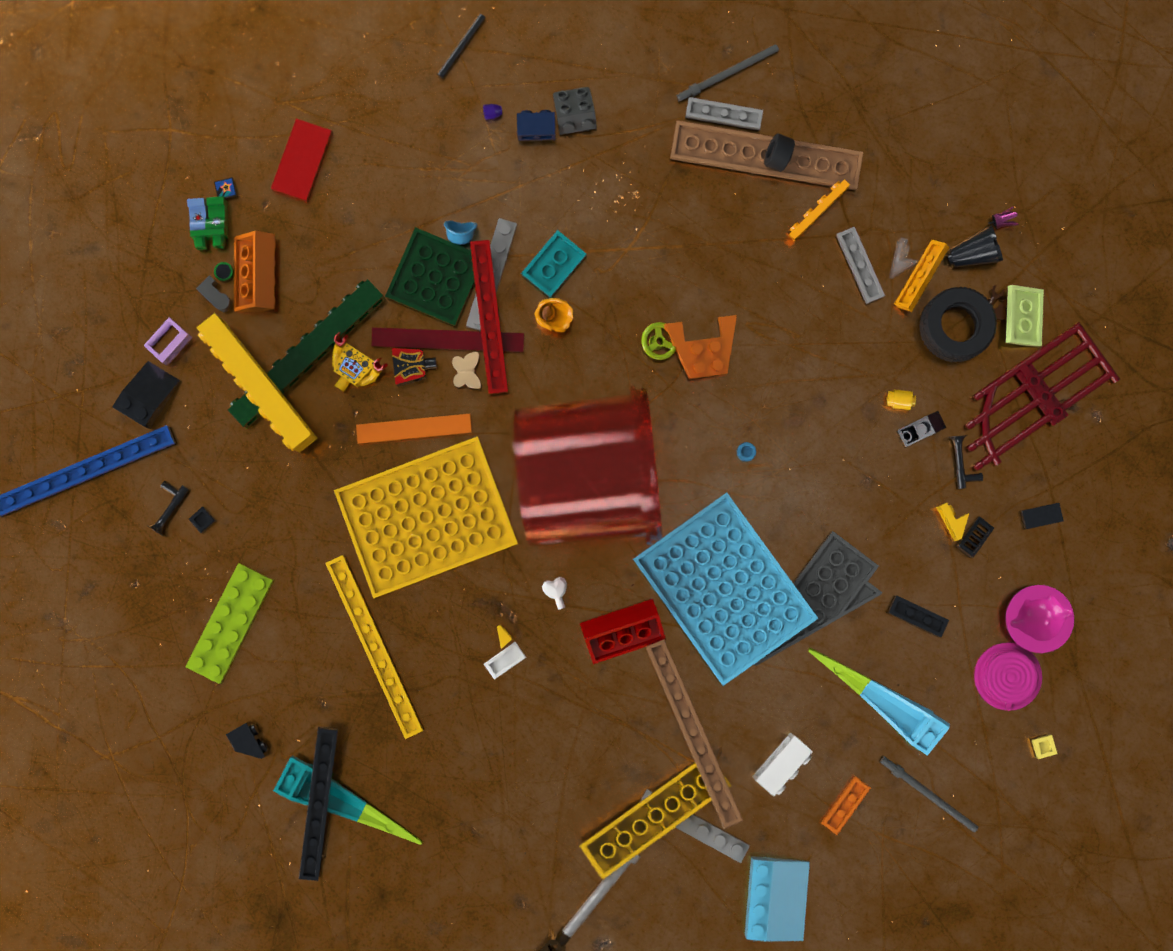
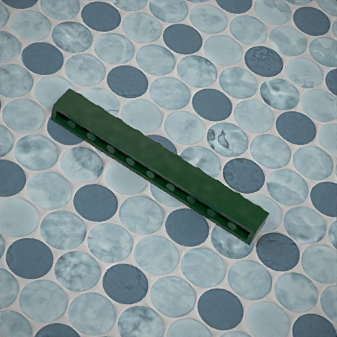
(313, 346)

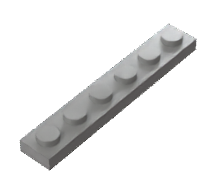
(500, 249)
(712, 836)

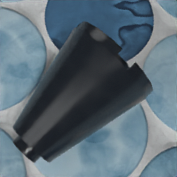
(976, 250)

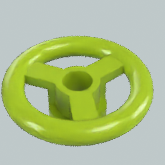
(653, 345)

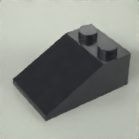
(146, 395)

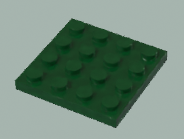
(433, 277)

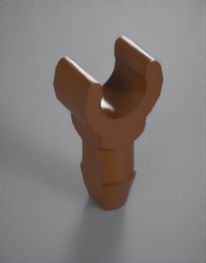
(994, 297)

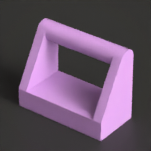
(174, 347)

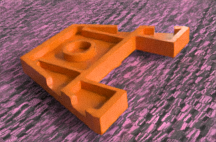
(704, 356)

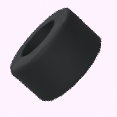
(779, 152)

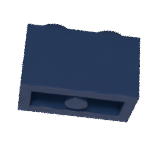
(536, 125)

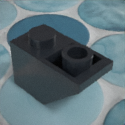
(922, 428)
(246, 741)

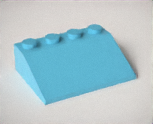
(776, 899)

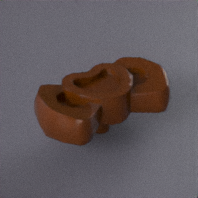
(1001, 310)

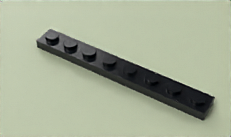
(318, 803)

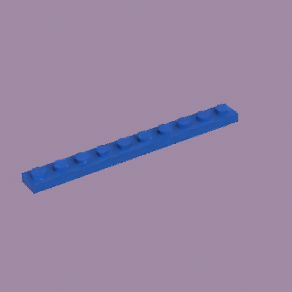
(85, 470)

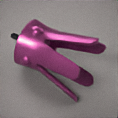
(998, 219)

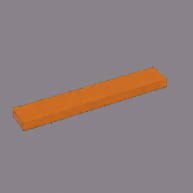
(414, 428)

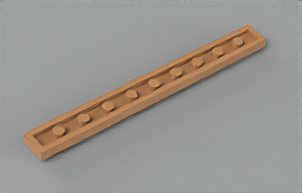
(694, 734)

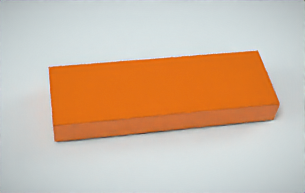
(845, 805)

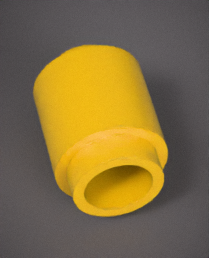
(901, 399)

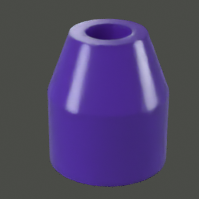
(492, 111)

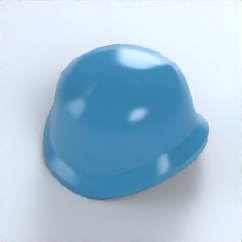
(460, 232)

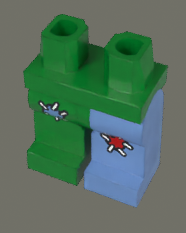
(208, 221)

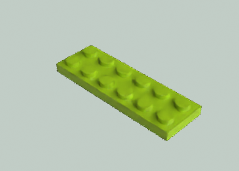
(229, 623)

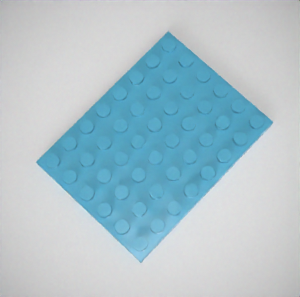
(725, 589)

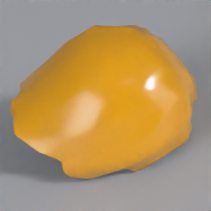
(554, 314)

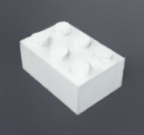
(782, 765)

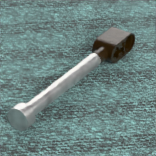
(587, 908)

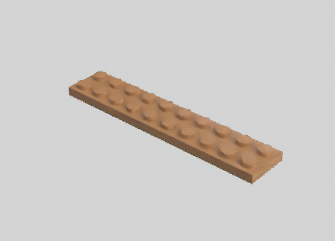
(747, 153)

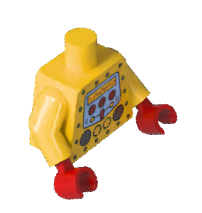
(353, 365)

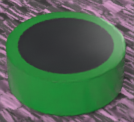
(223, 271)

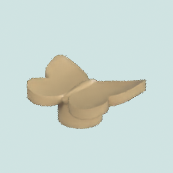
(465, 371)

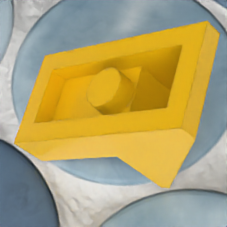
(955, 526)

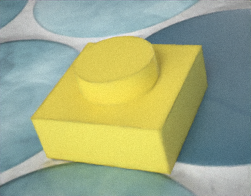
(1044, 746)

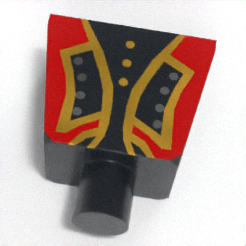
(411, 365)

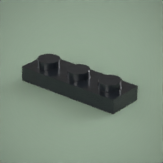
(918, 616)

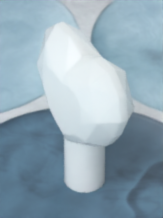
(556, 590)

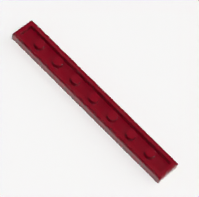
(441, 339)

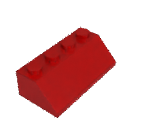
(622, 631)

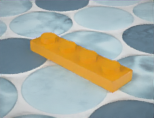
(824, 203)
(921, 275)

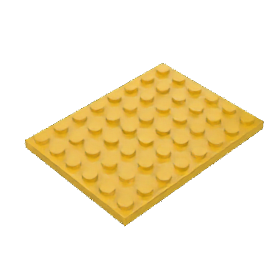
(425, 517)

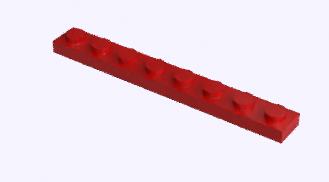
(488, 316)

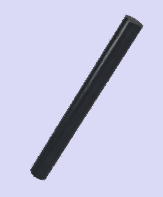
(461, 45)

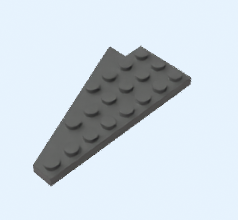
(832, 585)

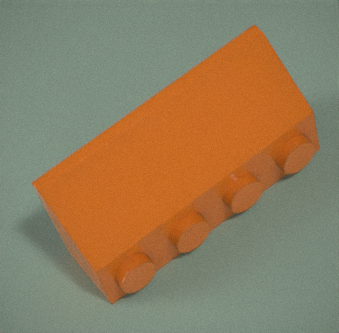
(254, 272)

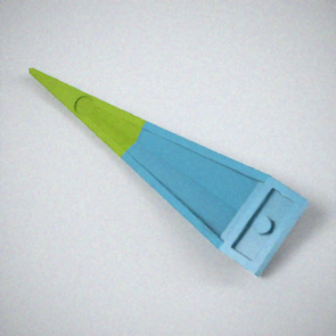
(909, 718)

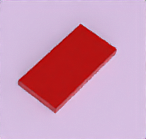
(301, 160)

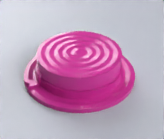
(1039, 619)
(1008, 676)

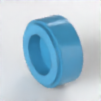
(746, 451)

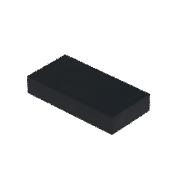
(1042, 516)

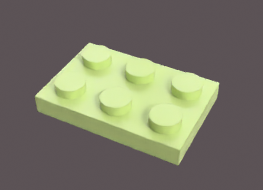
(1024, 316)

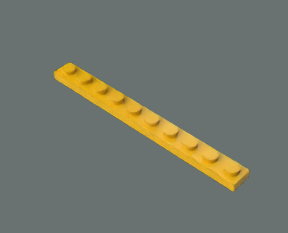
(374, 647)

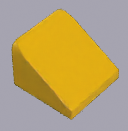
(504, 636)

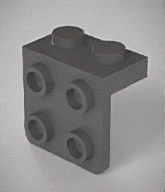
(574, 110)

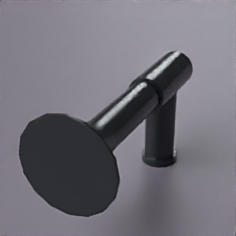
(960, 472)
(178, 497)

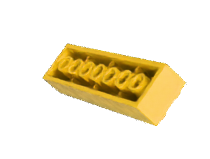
(256, 382)
(647, 821)

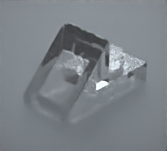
(900, 263)

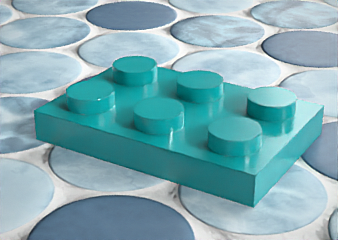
(554, 264)

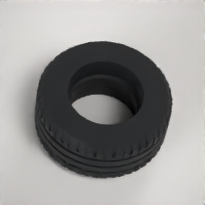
(976, 306)

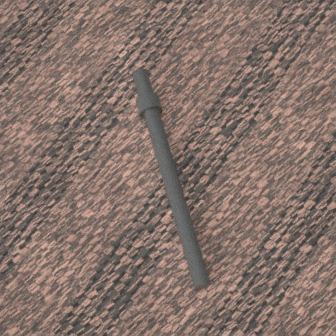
(695, 88)
(898, 771)

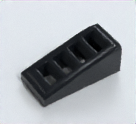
(964, 548)

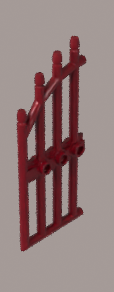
(1040, 392)

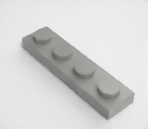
(724, 113)
(860, 265)

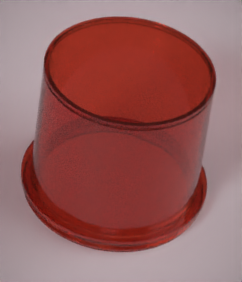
(587, 470)

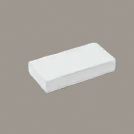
(504, 660)

